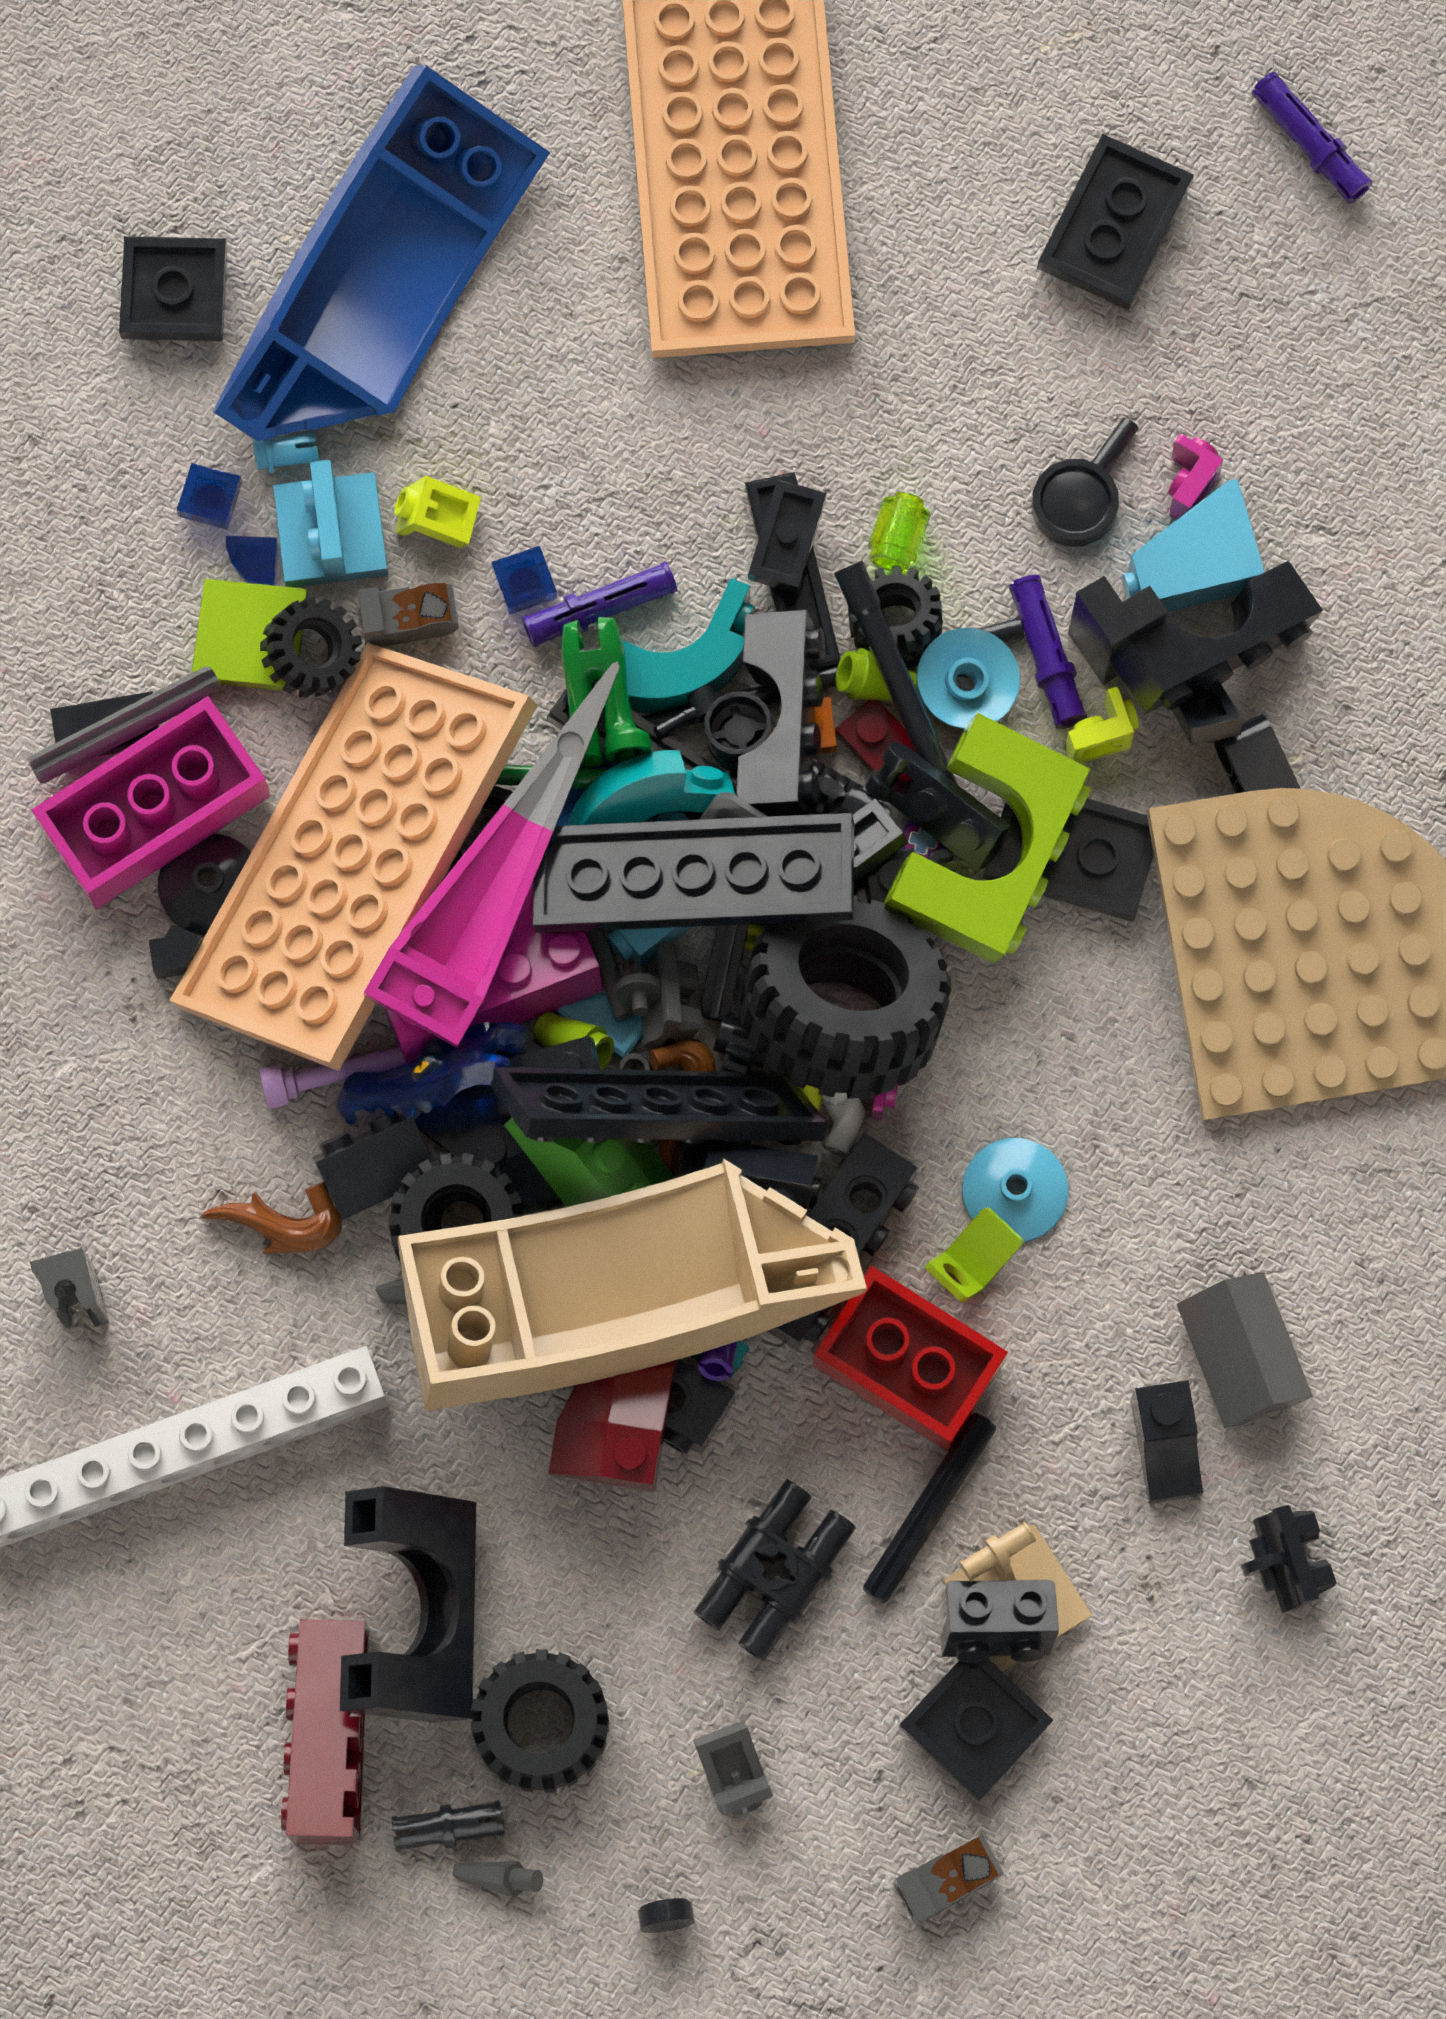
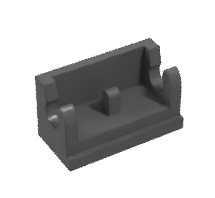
(71, 1279)

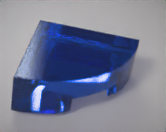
(254, 558)

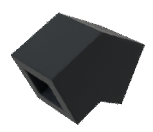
(173, 952)

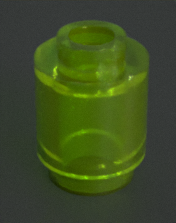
(898, 531)

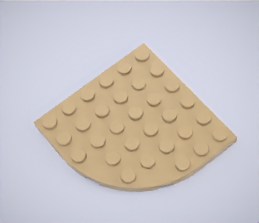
(1302, 947)

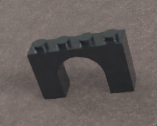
(438, 1547)

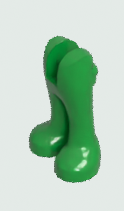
(586, 667)

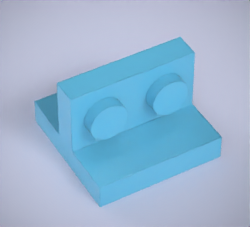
(330, 528)

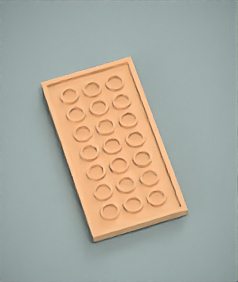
(737, 175)
(352, 853)

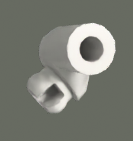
(847, 1120)

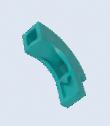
(666, 678)
(648, 787)

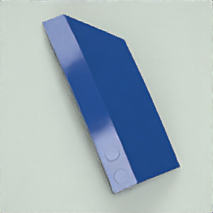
(382, 263)

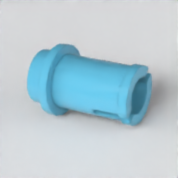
(284, 450)

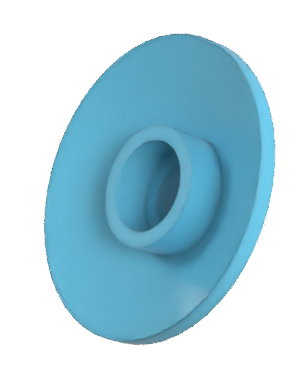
(971, 654)
(1046, 1186)

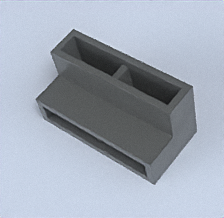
(1244, 1349)

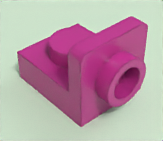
(1193, 485)

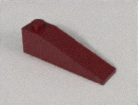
(615, 1429)

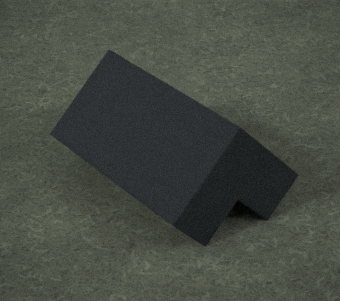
(1105, 624)

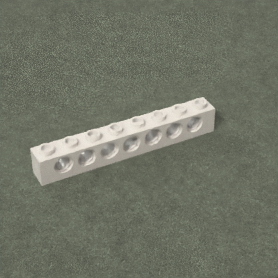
(188, 1444)

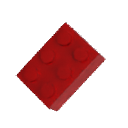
(909, 1359)

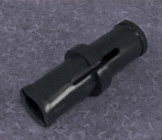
(447, 1826)

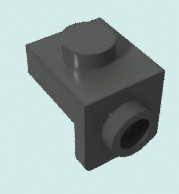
(733, 1769)

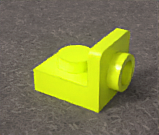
(437, 511)
(1099, 737)

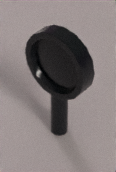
(1078, 497)

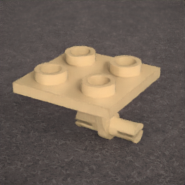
(1024, 1556)

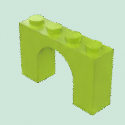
(1042, 793)

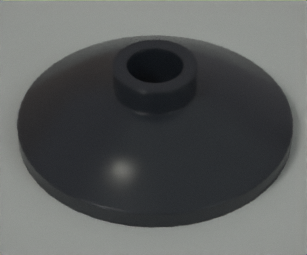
(179, 887)

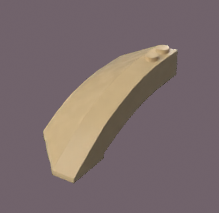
(614, 1285)

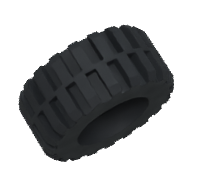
(836, 1045)

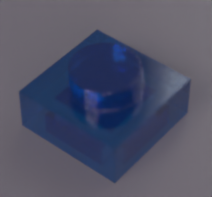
(209, 496)
(524, 580)

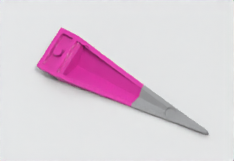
(456, 940)

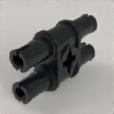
(782, 1598)

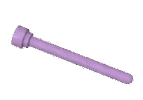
(283, 1084)

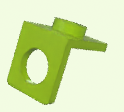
(976, 1255)

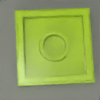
(233, 627)

